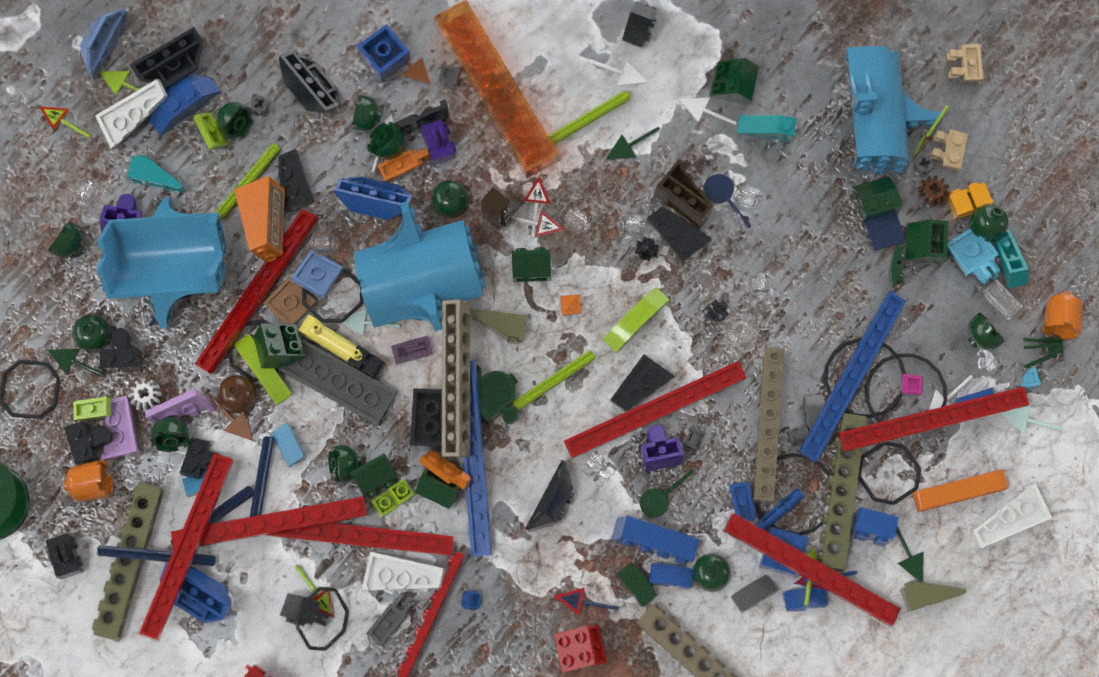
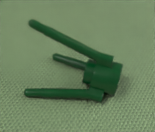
(1051, 346)

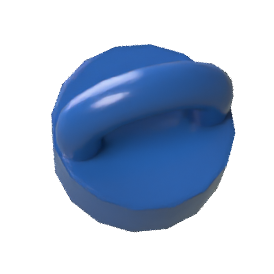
(471, 600)

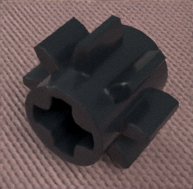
(646, 249)
(717, 311)

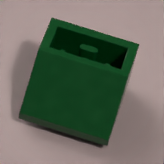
(734, 80)
(927, 241)
(531, 265)
(278, 345)

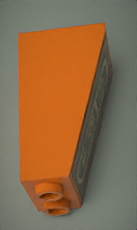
(262, 216)

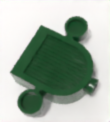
(497, 396)

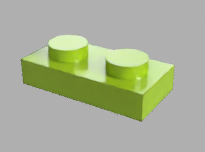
(210, 131)
(92, 408)

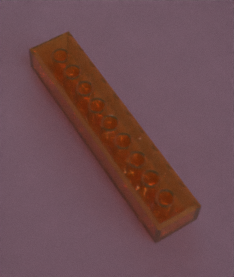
(496, 89)

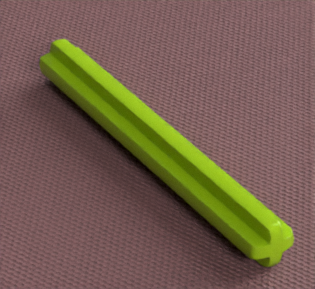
(589, 117)
(250, 177)
(554, 380)

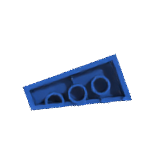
(655, 539)

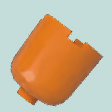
(1063, 316)
(89, 481)

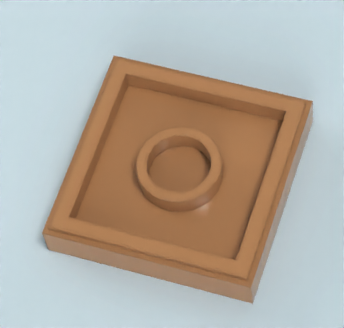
(287, 302)

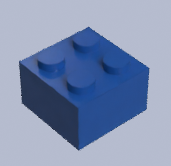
(383, 52)
(874, 526)
(795, 540)

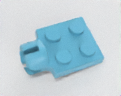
(975, 256)

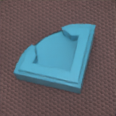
(1030, 379)

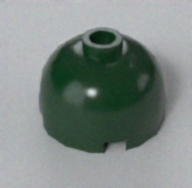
(365, 114)
(234, 119)
(386, 141)
(450, 199)
(989, 222)
(67, 242)
(91, 333)
(983, 333)
(169, 434)
(341, 462)
(711, 572)

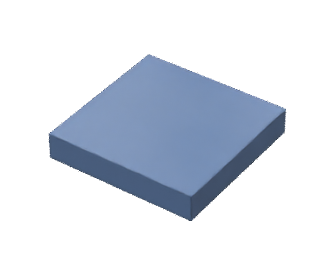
(317, 274)

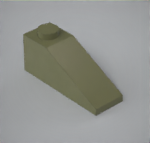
(505, 325)
(926, 594)

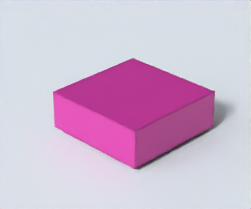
(911, 384)

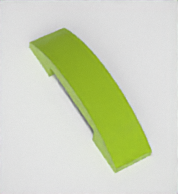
(635, 319)
(267, 376)

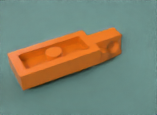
(402, 164)
(445, 469)

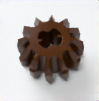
(940, 190)

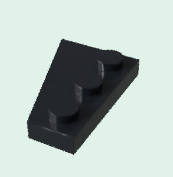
(428, 116)
(294, 181)
(678, 234)
(640, 383)

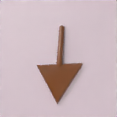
(417, 72)
(238, 426)

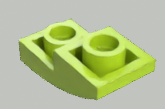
(392, 498)

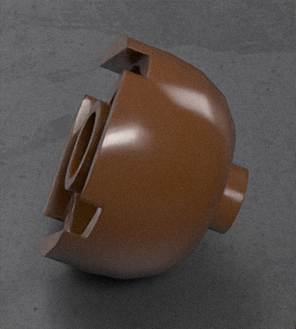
(236, 394)

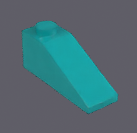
(768, 127)
(146, 172)
(1011, 261)

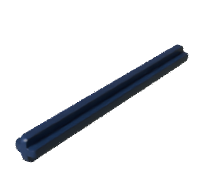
(151, 555)

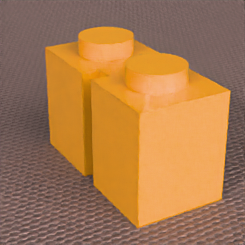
(966, 201)

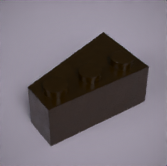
(683, 195)
(499, 206)

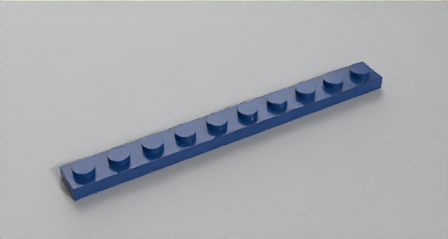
(851, 376)
(475, 468)

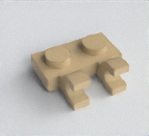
(971, 63)
(954, 148)

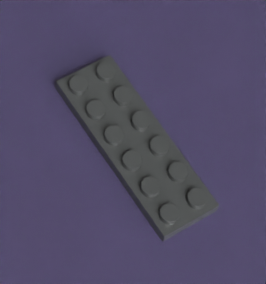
(341, 383)

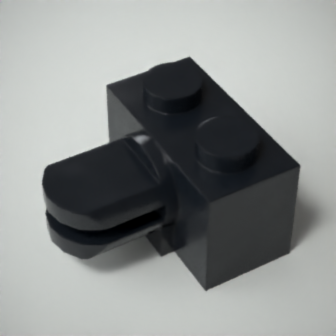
(639, 24)
(120, 356)
(84, 441)
(64, 556)
(309, 611)

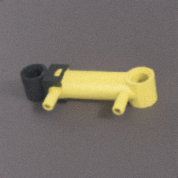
(343, 348)

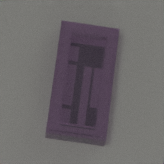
(412, 350)

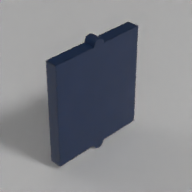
(885, 231)

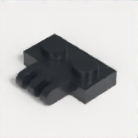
(196, 458)

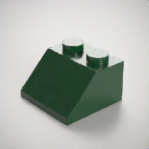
(877, 198)
(374, 476)
(437, 490)

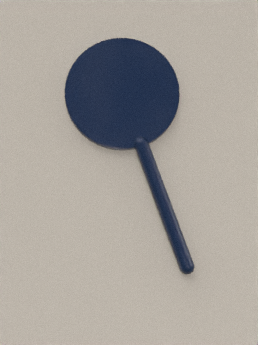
(719, 190)

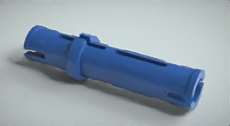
(778, 511)

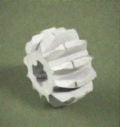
(145, 387)

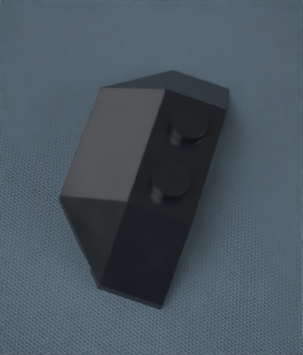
(172, 60)
(308, 83)
(553, 500)

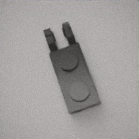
(389, 620)

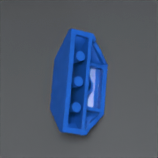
(182, 100)
(371, 196)
(202, 596)

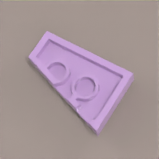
(185, 404)
(123, 430)

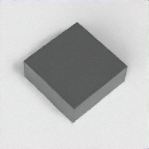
(449, 75)

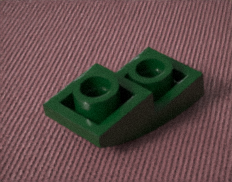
(895, 270)
(637, 584)

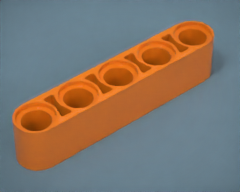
(960, 490)

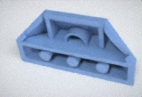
(101, 40)

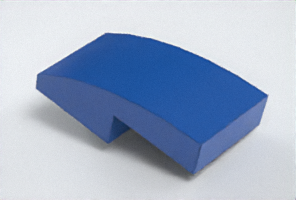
(670, 575)
(795, 599)

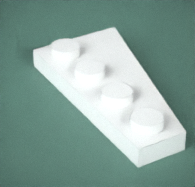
(128, 113)
(1018, 515)
(397, 574)

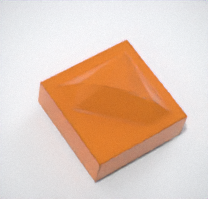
(570, 305)

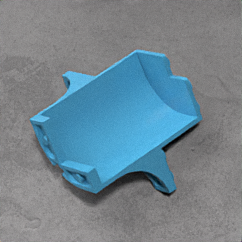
(882, 110)
(162, 257)
(418, 271)

